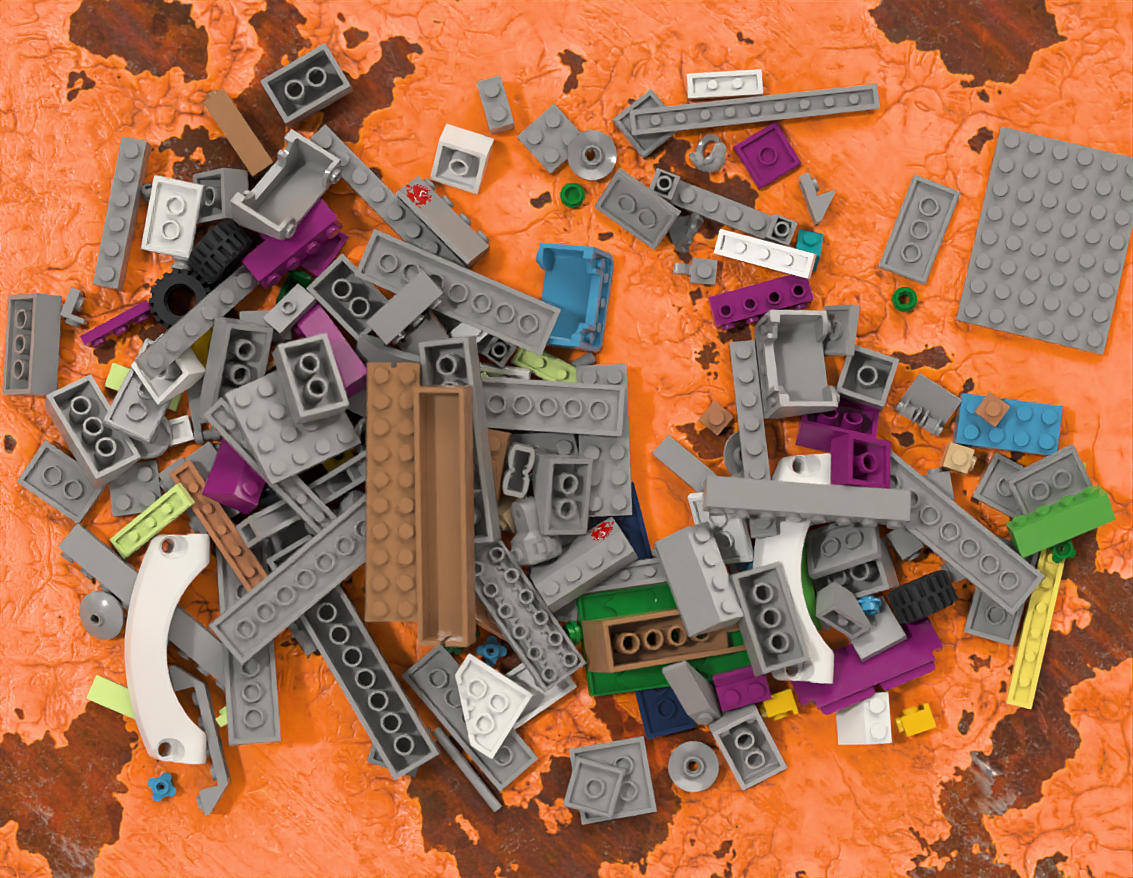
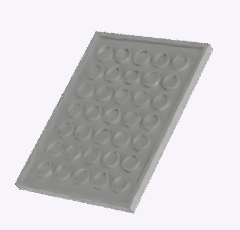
(1050, 241)

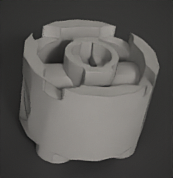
(428, 329)

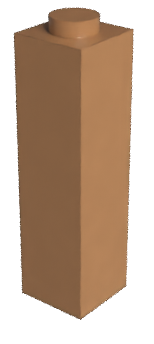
(238, 133)

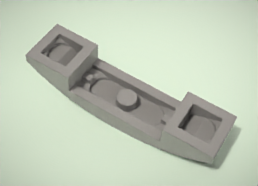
(373, 350)

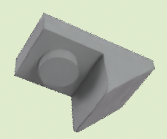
(816, 204)

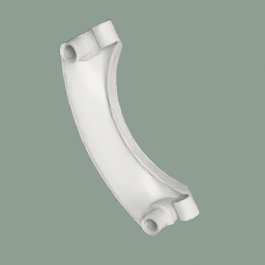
(787, 549)
(152, 604)

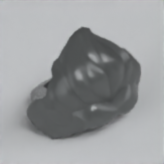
(683, 231)

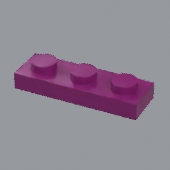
(117, 325)

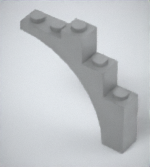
(327, 488)

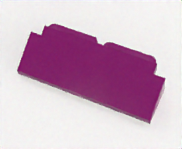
(856, 679)

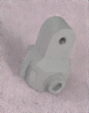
(529, 544)

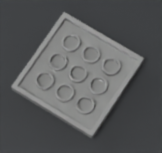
(273, 437)

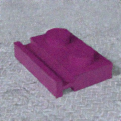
(740, 687)

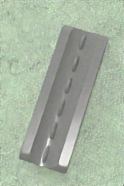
(524, 617)

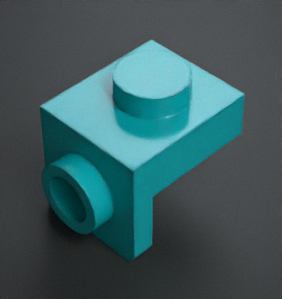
(810, 242)

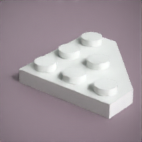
(488, 703)

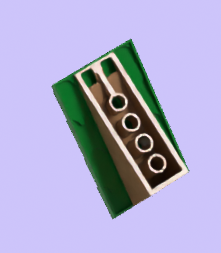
(639, 633)

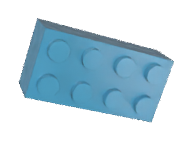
(1024, 428)

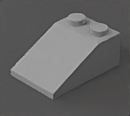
(562, 492)
(866, 577)
(747, 745)

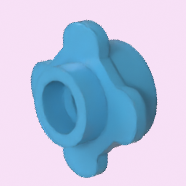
(870, 604)
(491, 657)
(169, 789)

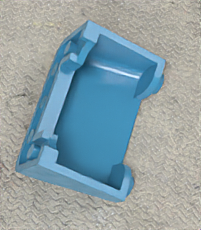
(579, 285)

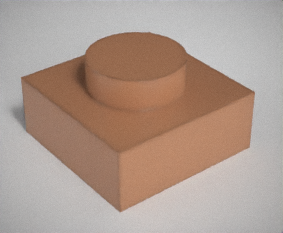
(991, 409)
(715, 418)

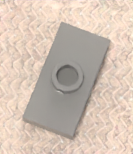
(290, 310)

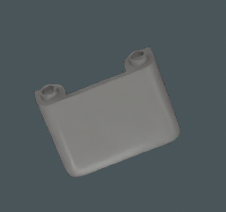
(287, 189)
(793, 363)

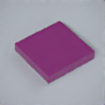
(767, 155)

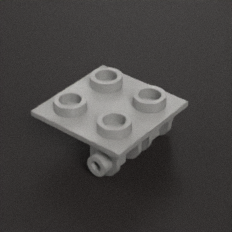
(927, 404)

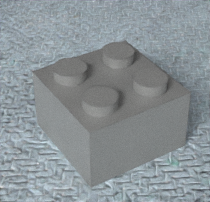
(867, 377)

